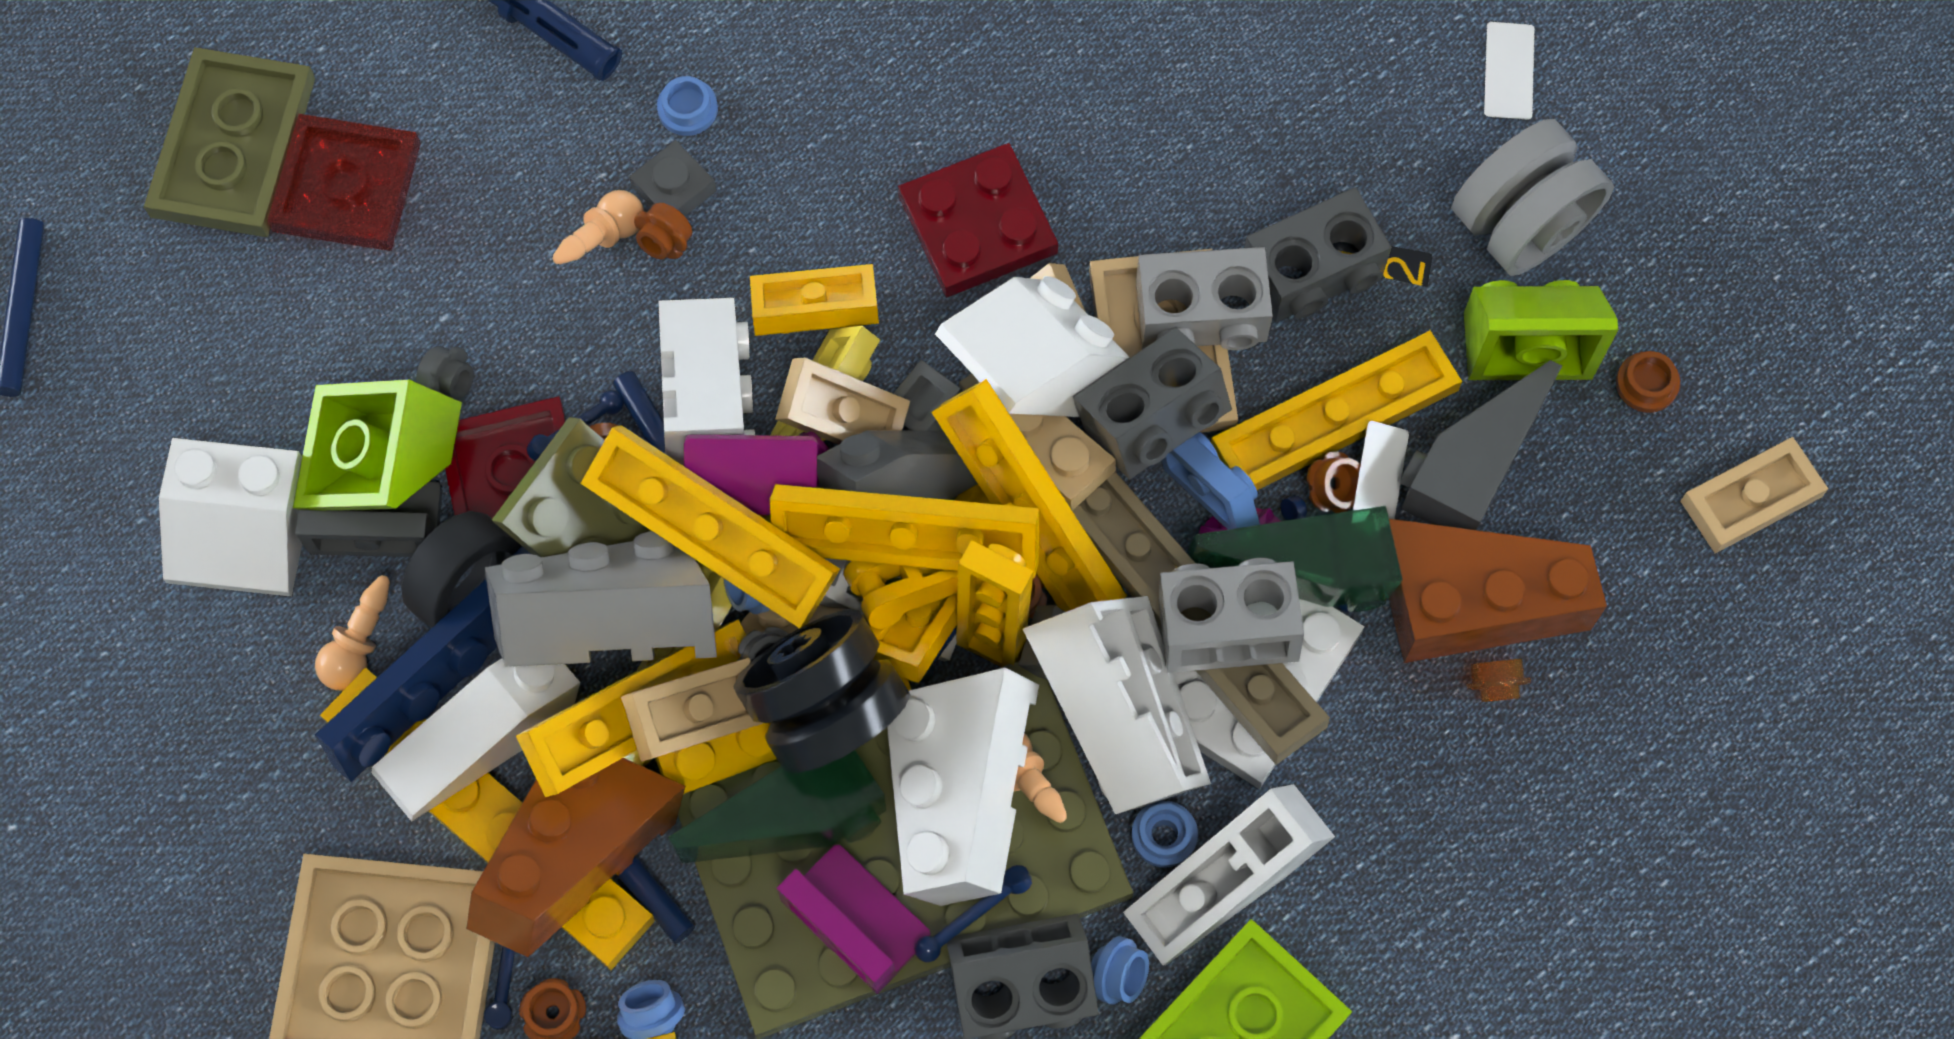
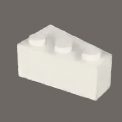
(702, 371)
(1121, 700)
(955, 783)

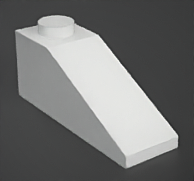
(473, 733)
(1229, 872)

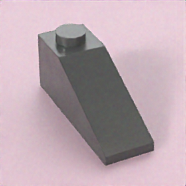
(1473, 455)
(896, 464)

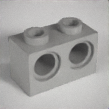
(1200, 283)
(1233, 632)

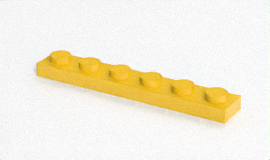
(481, 818)

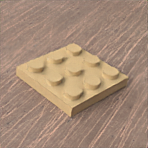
(382, 954)

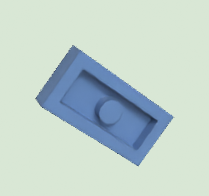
(1220, 490)

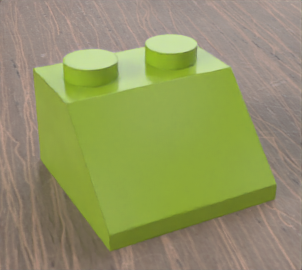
(1523, 327)
(374, 444)

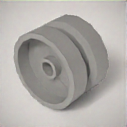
(1532, 196)

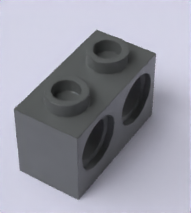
(1307, 245)
(1153, 402)
(1020, 959)

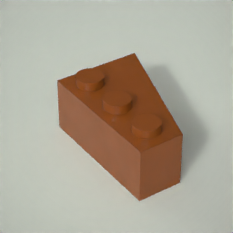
(1488, 589)
(566, 850)

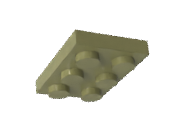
(228, 141)
(556, 512)

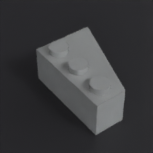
(600, 599)

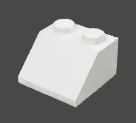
(1032, 345)
(230, 517)

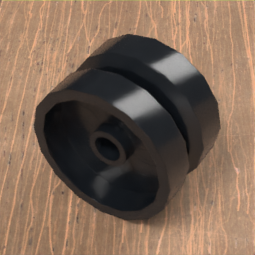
(822, 691)

